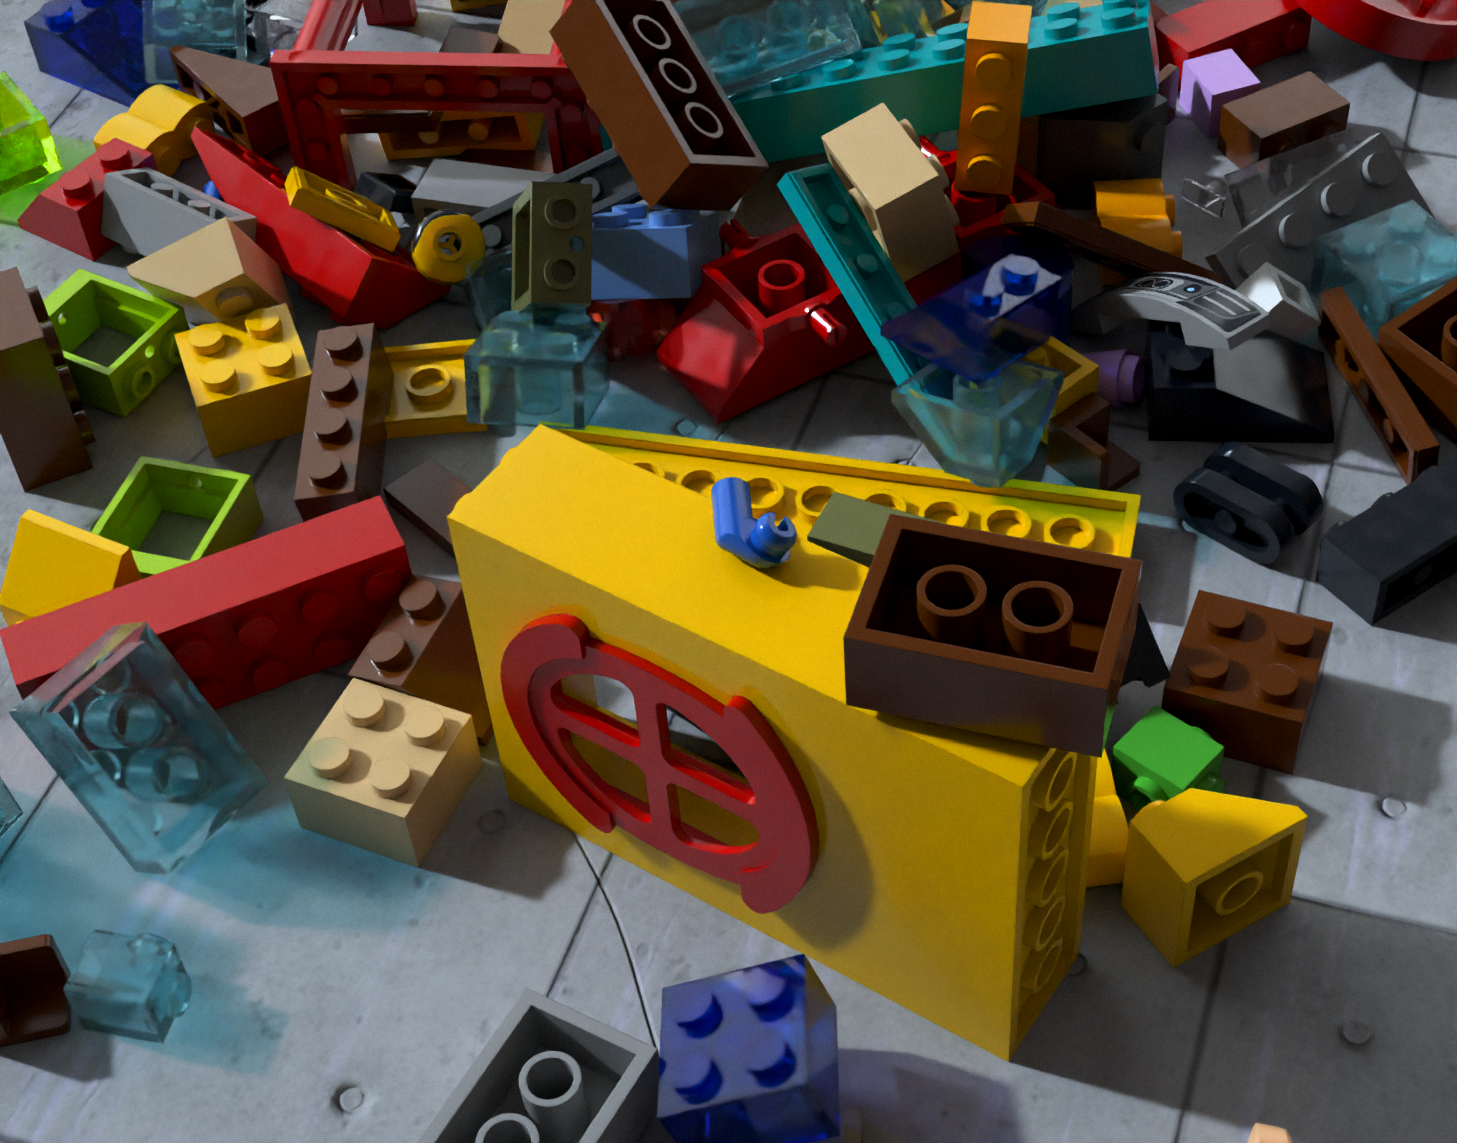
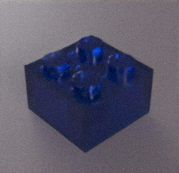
(750, 1057)

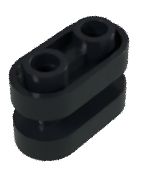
(1248, 502)

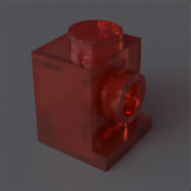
(634, 324)

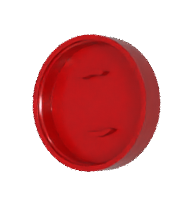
(1395, 27)

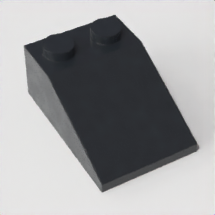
(1253, 393)

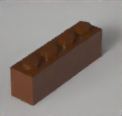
(344, 421)

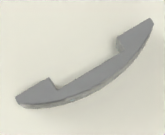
(1206, 309)

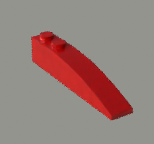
(330, 264)

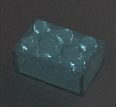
(140, 748)

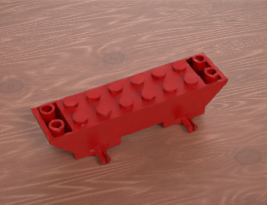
(779, 319)

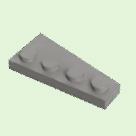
(1347, 191)

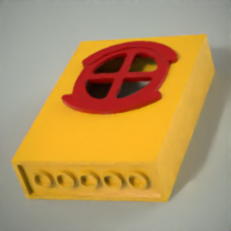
(860, 837)

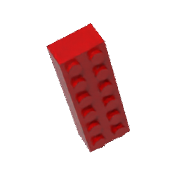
(245, 613)

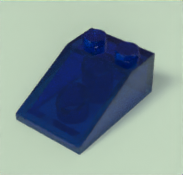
(93, 46)

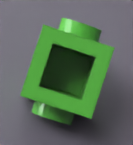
(1165, 759)

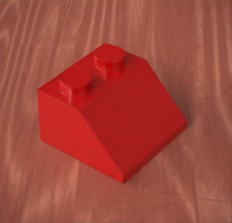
(73, 205)

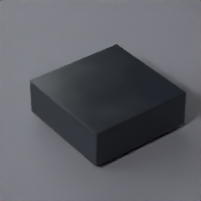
(387, 190)

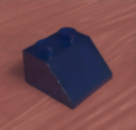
(982, 319)

